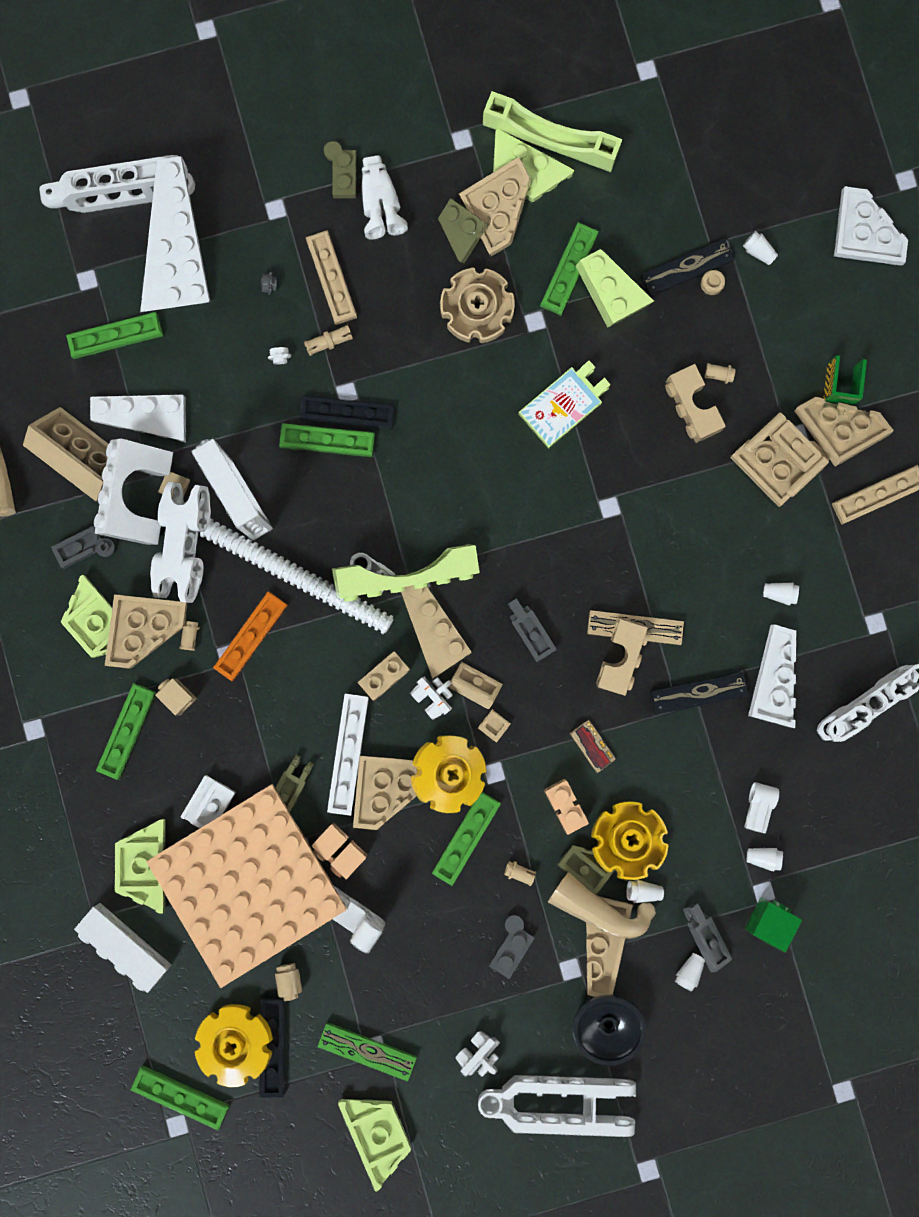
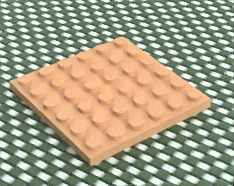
(246, 885)

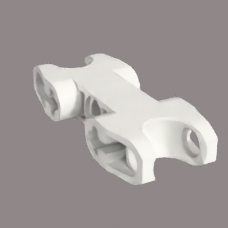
(182, 528)
(858, 714)

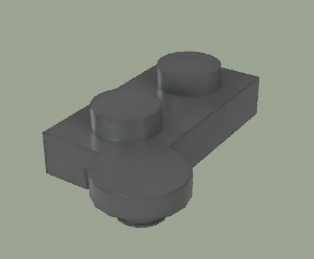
(82, 546)
(512, 947)

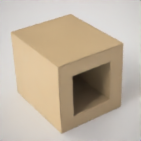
(175, 696)

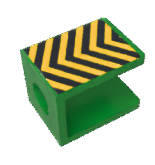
(857, 388)

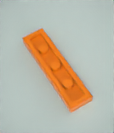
(250, 636)

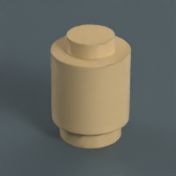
(288, 981)

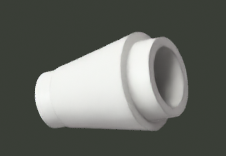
(760, 248)
(782, 592)
(765, 857)
(642, 891)
(690, 972)

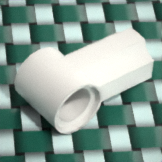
(762, 801)

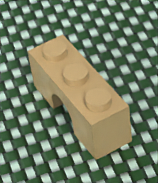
(699, 422)
(619, 676)

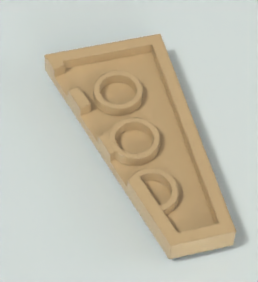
(434, 630)
(604, 953)

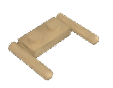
(795, 446)

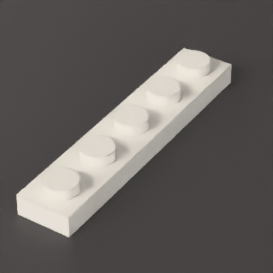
(348, 754)

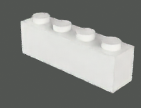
(122, 947)

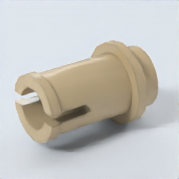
(720, 373)
(189, 635)
(519, 873)

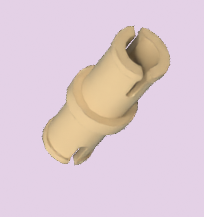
(328, 340)

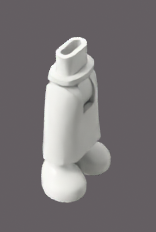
(380, 200)

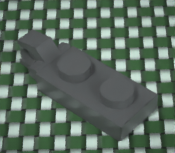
(531, 631)
(707, 938)

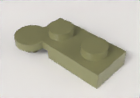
(343, 170)

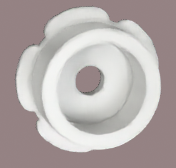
(279, 355)

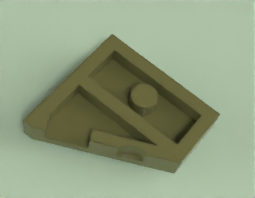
(461, 229)
(585, 868)

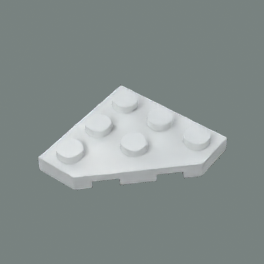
(867, 230)

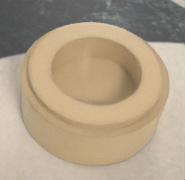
(712, 282)

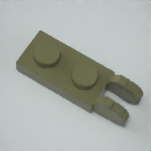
(291, 785)

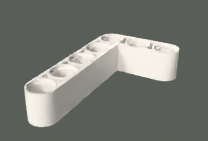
(361, 922)

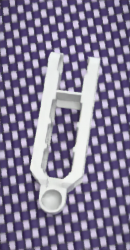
(68, 195)
(500, 1104)

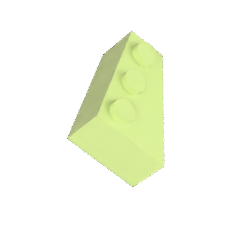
(611, 288)

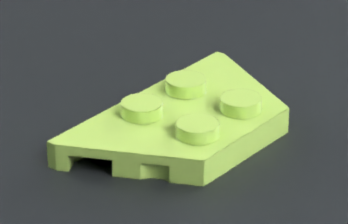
(542, 169)
(89, 618)
(132, 872)
(376, 1135)

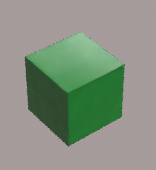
(773, 923)

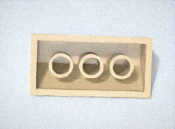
(69, 450)

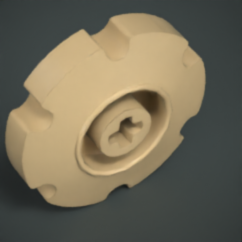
(460, 300)

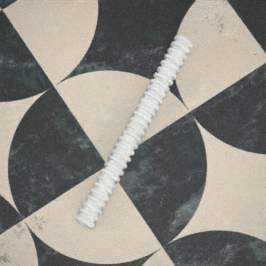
(295, 575)

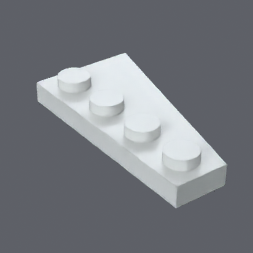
(145, 414)
(774, 688)

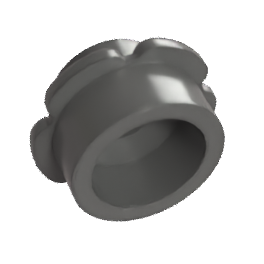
(268, 283)

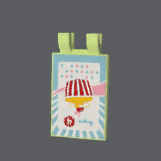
(563, 404)

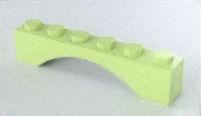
(586, 146)
(453, 563)

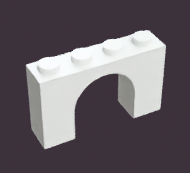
(113, 516)

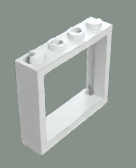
(231, 489)

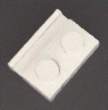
(208, 802)

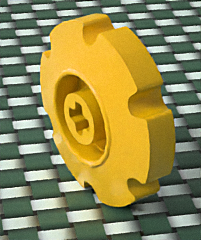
(434, 783)
(613, 848)
(235, 1063)

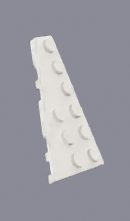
(173, 257)

